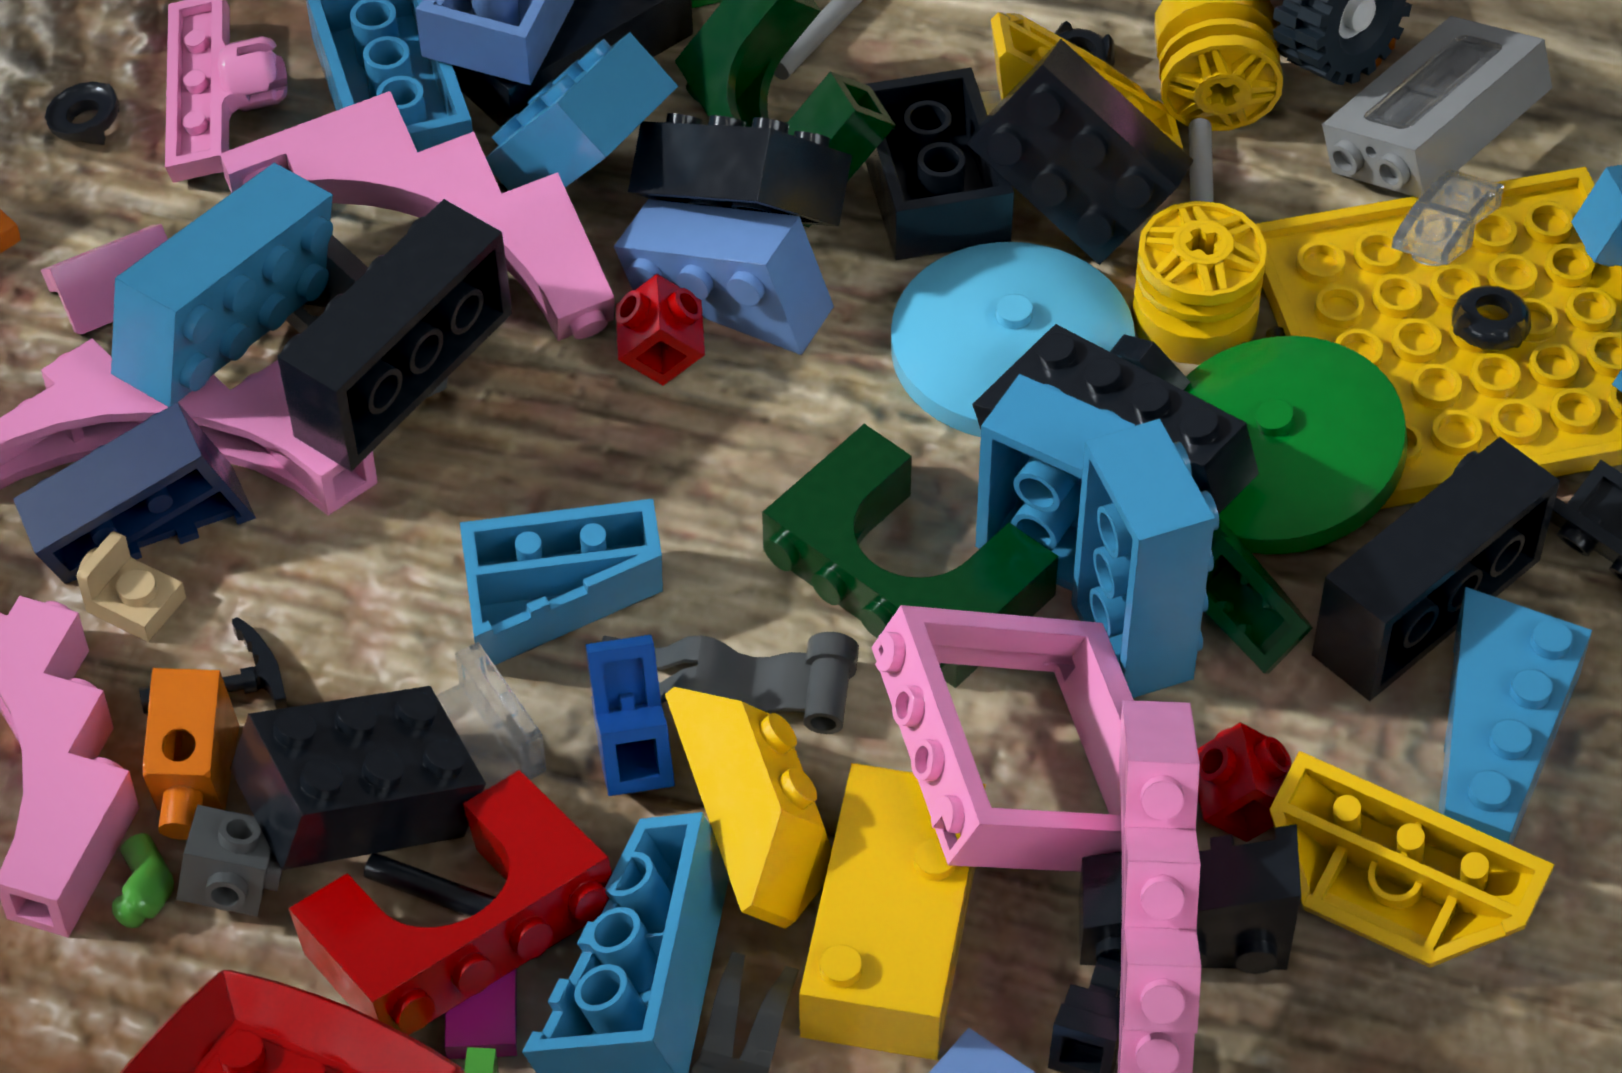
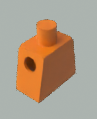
(188, 745)

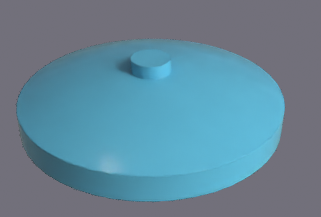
(984, 310)

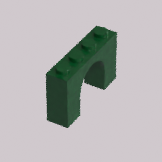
(734, 63)
(847, 494)

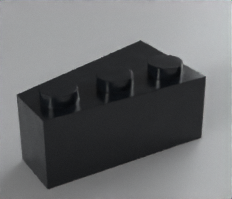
(1243, 904)

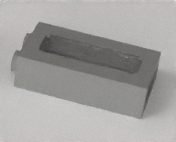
(1437, 105)

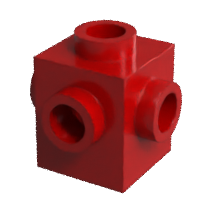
(660, 329)
(1240, 780)

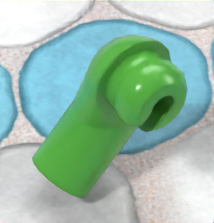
(148, 885)

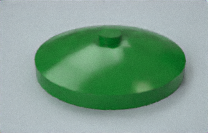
(1321, 436)

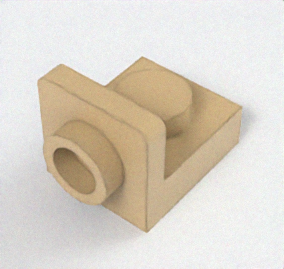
(127, 590)

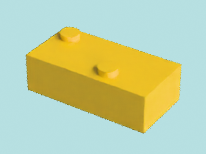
(885, 923)

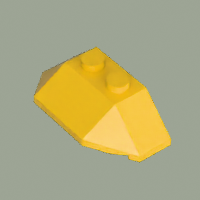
(1023, 43)
(755, 802)
(1402, 868)

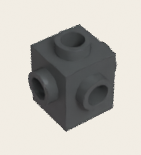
(227, 862)

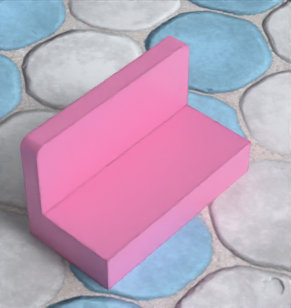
(88, 279)

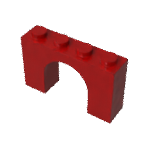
(419, 973)

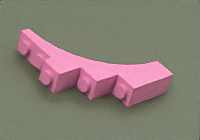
(247, 424)
(71, 800)
(1159, 888)

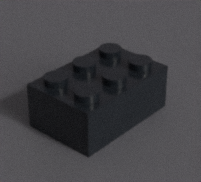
(1080, 152)
(741, 167)
(927, 178)
(355, 776)

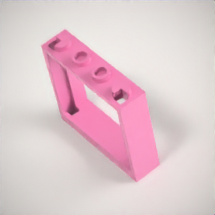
(939, 752)

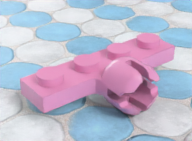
(210, 82)

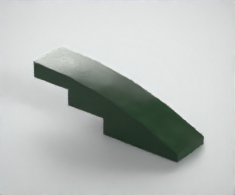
(1251, 603)

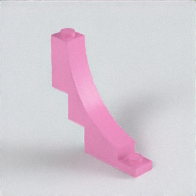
(371, 161)

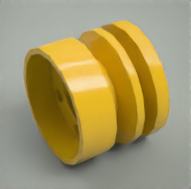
(1218, 60)
(1198, 280)

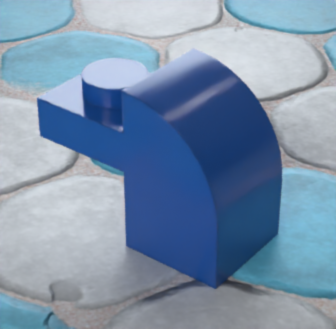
(629, 715)

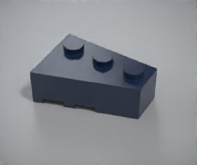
(143, 484)

